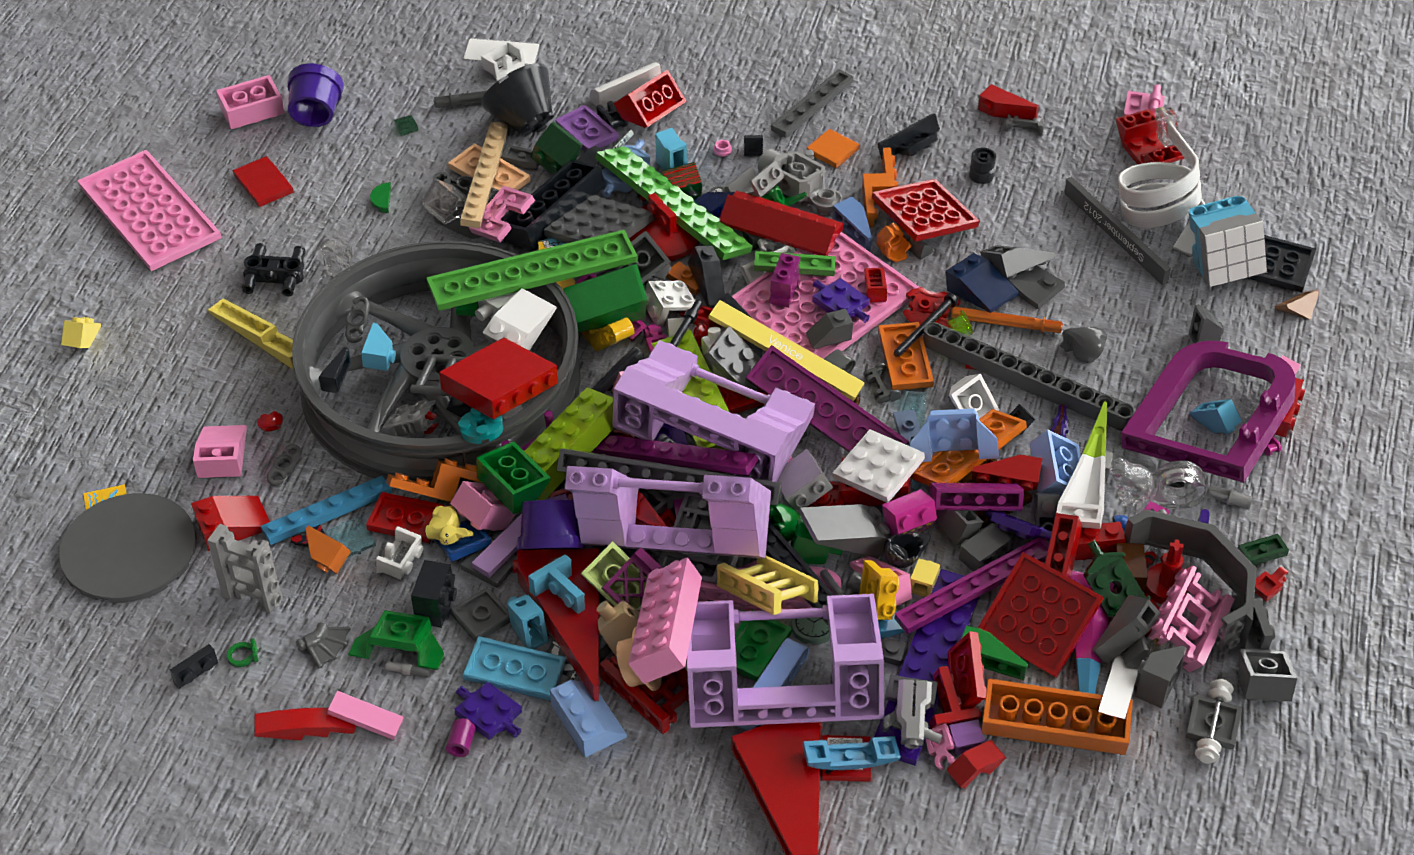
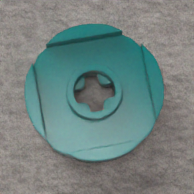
(477, 426)

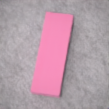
(365, 715)

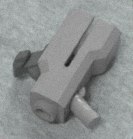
(911, 718)

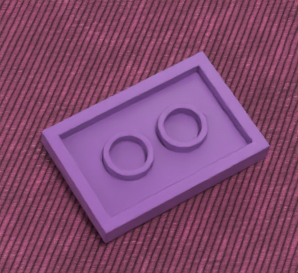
(587, 128)

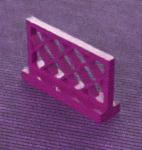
(644, 564)

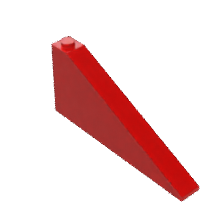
(573, 632)
(783, 782)

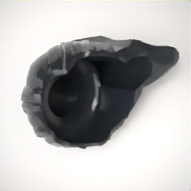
(905, 548)

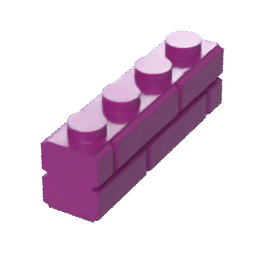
(977, 496)

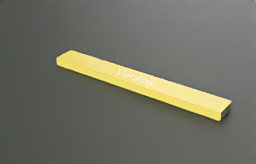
(765, 337)

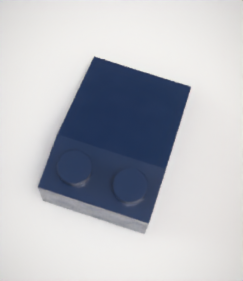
(979, 283)

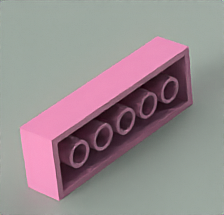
(665, 621)

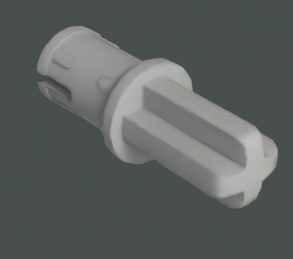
(1229, 496)

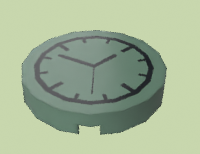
(810, 630)

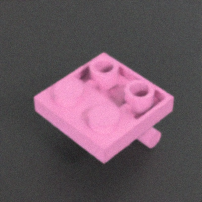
(1142, 101)

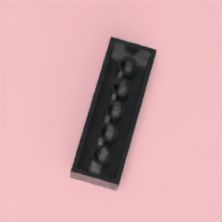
(553, 199)

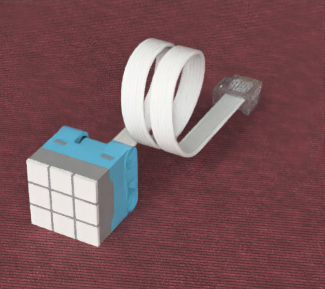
(1226, 231)

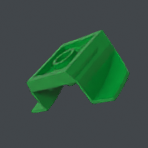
(401, 632)

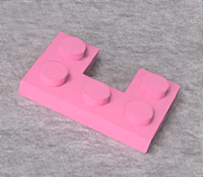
(504, 200)

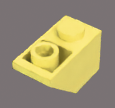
(79, 332)

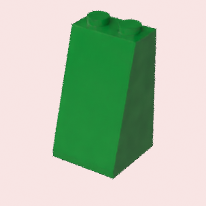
(608, 299)

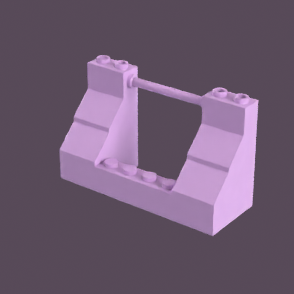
(653, 395)
(608, 504)
(855, 667)

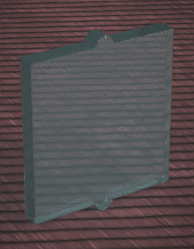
(353, 535)

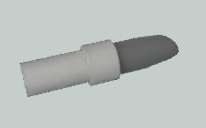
(407, 669)

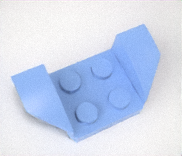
(954, 432)

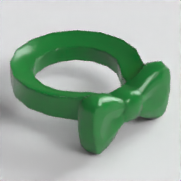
(252, 657)

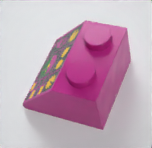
(910, 513)

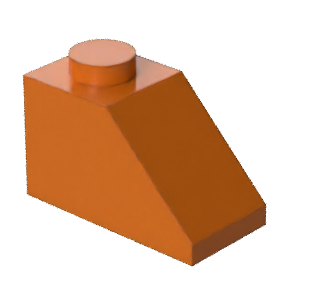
(326, 551)

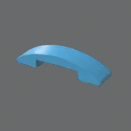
(851, 755)

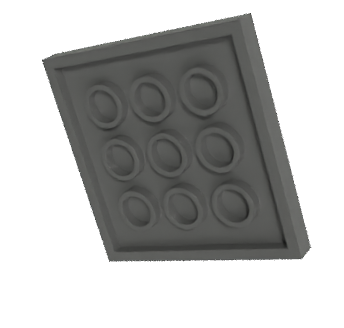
(596, 218)

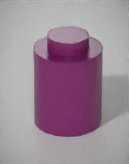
(460, 737)

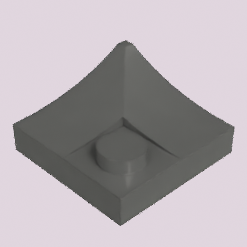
(1037, 286)

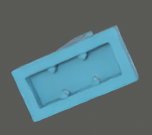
(555, 577)

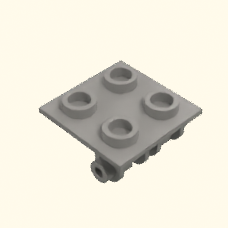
(409, 419)

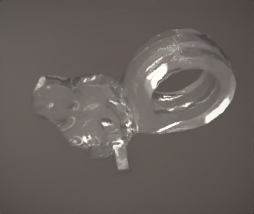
(1137, 484)

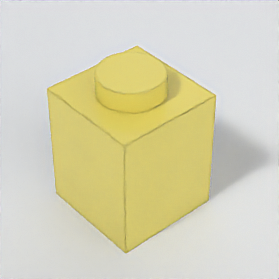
(924, 577)

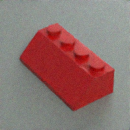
(650, 101)

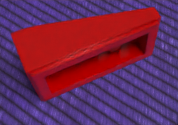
(875, 284)

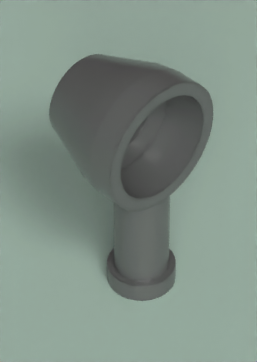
(853, 585)

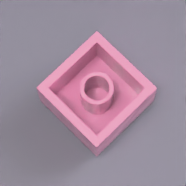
(481, 507)

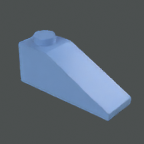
(854, 221)

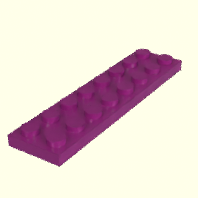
(833, 412)

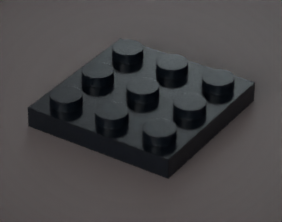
(1286, 264)

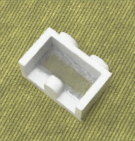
(503, 59)
(400, 554)

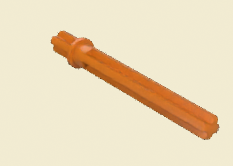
(1010, 320)

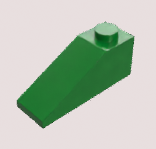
(997, 656)

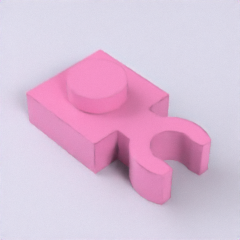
(941, 750)

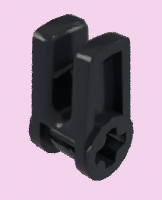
(611, 115)

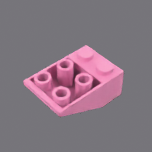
(220, 451)

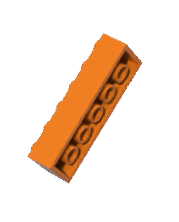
(1053, 717)

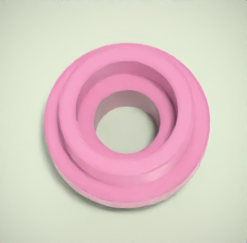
(722, 148)

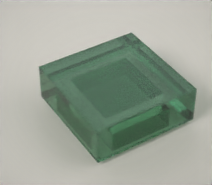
(405, 125)

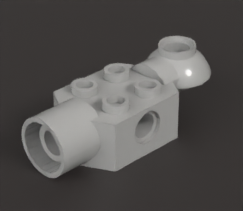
(802, 176)

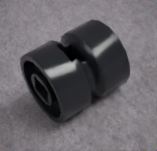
(982, 165)

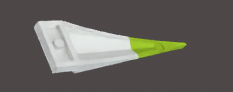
(1087, 485)

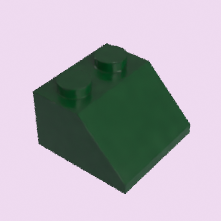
(555, 148)

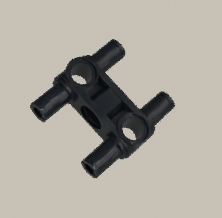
(273, 269)

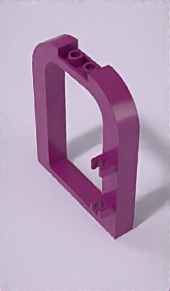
(1253, 436)

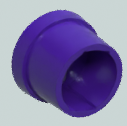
(313, 94)
(549, 525)

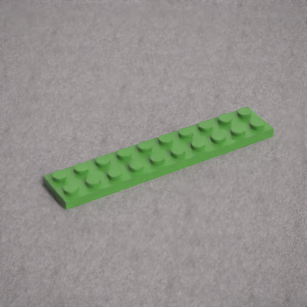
(690, 216)
(531, 270)

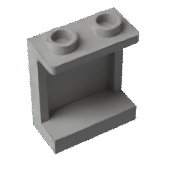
(755, 184)
(803, 481)

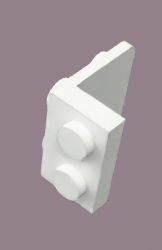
(666, 297)

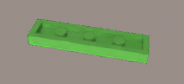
(809, 264)

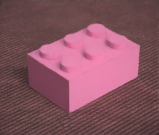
(250, 102)

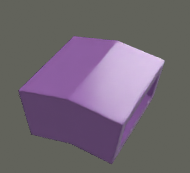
(966, 736)

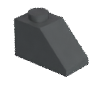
(1205, 326)
(831, 329)

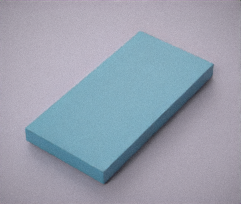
(514, 668)

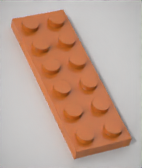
(955, 465)

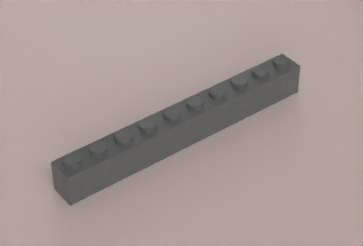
(650, 470)

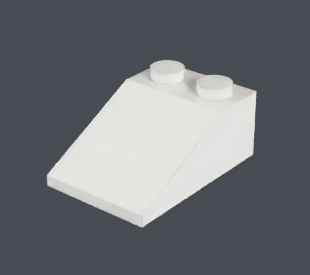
(520, 319)

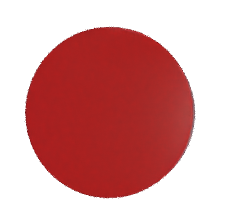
(1162, 575)

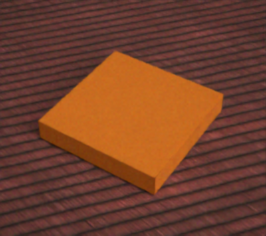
(833, 148)

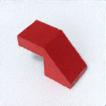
(972, 762)

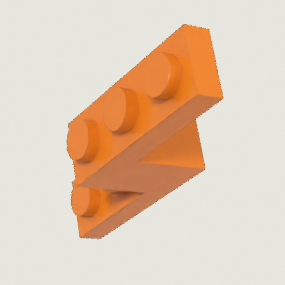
(878, 182)
(443, 482)

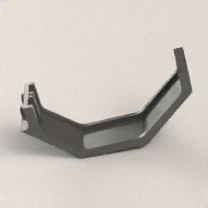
(1213, 547)

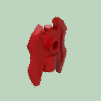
(924, 304)

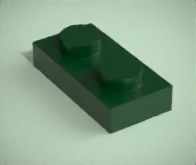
(1264, 549)

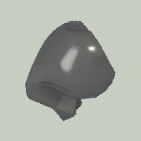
(1085, 342)

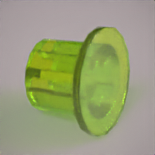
(961, 324)

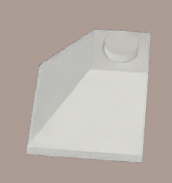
(973, 393)

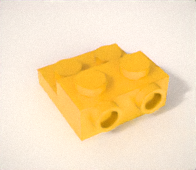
(884, 586)

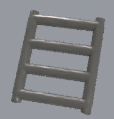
(431, 359)

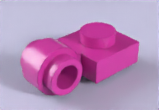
(653, 334)

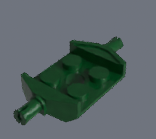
(1108, 569)

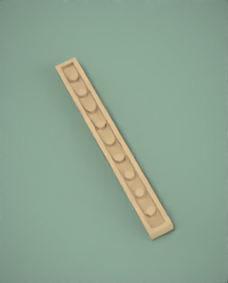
(484, 175)

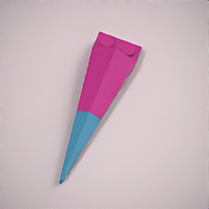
(1086, 660)

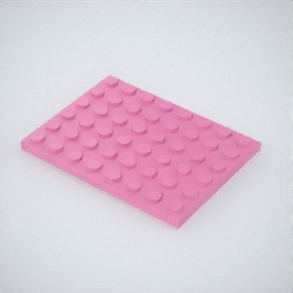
(803, 313)

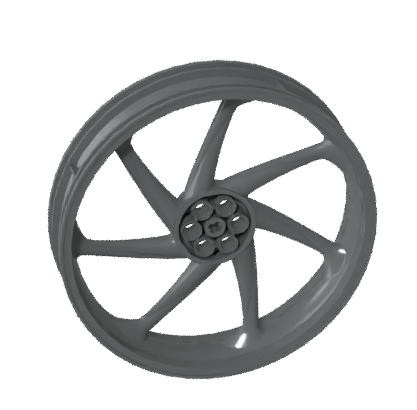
(390, 276)

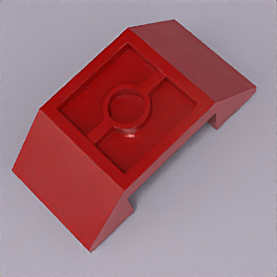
(1141, 139)

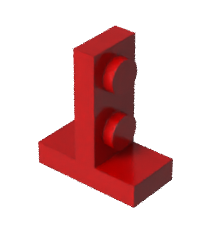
(950, 702)

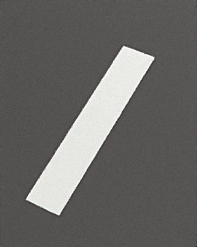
(1118, 689)

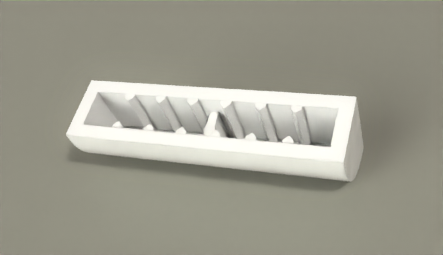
(622, 86)

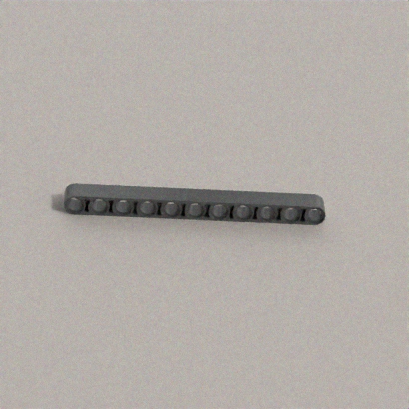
(1025, 375)

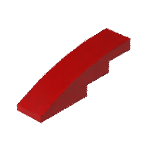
(295, 723)

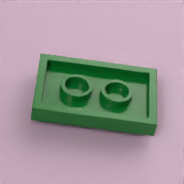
(757, 644)

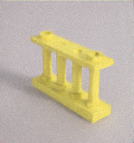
(767, 595)

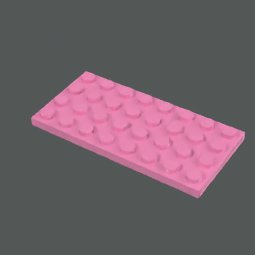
(149, 210)

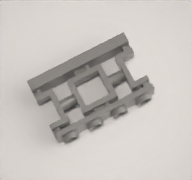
(232, 559)

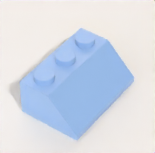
(1058, 461)
(586, 720)

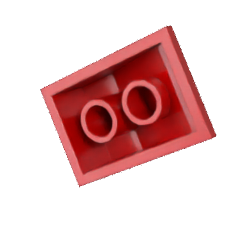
(240, 513)

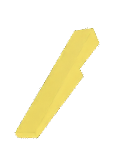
(255, 329)

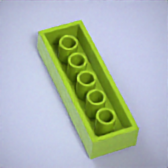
(576, 428)

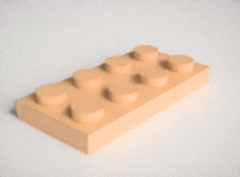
(506, 174)

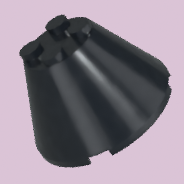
(522, 99)

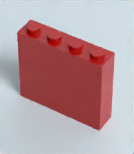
(498, 378)

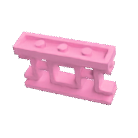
(1208, 621)

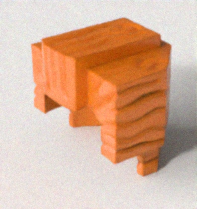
(893, 243)

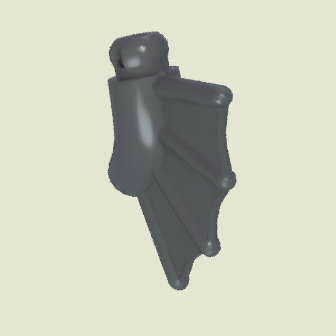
(324, 643)

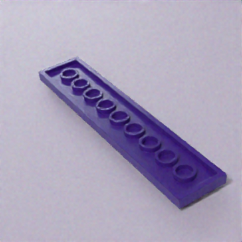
(927, 654)

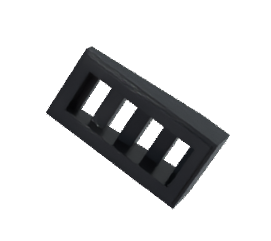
(335, 372)

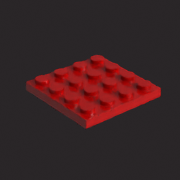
(925, 210)
(1040, 614)

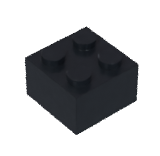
(434, 592)

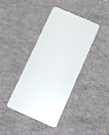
(478, 47)

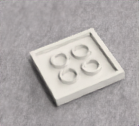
(878, 465)

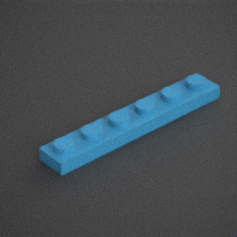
(325, 510)

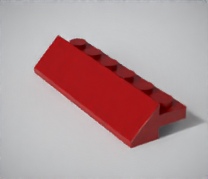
(780, 223)

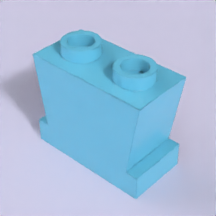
(670, 149)

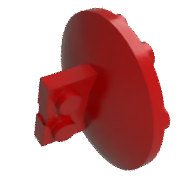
(665, 231)

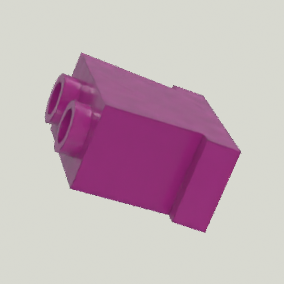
(784, 280)

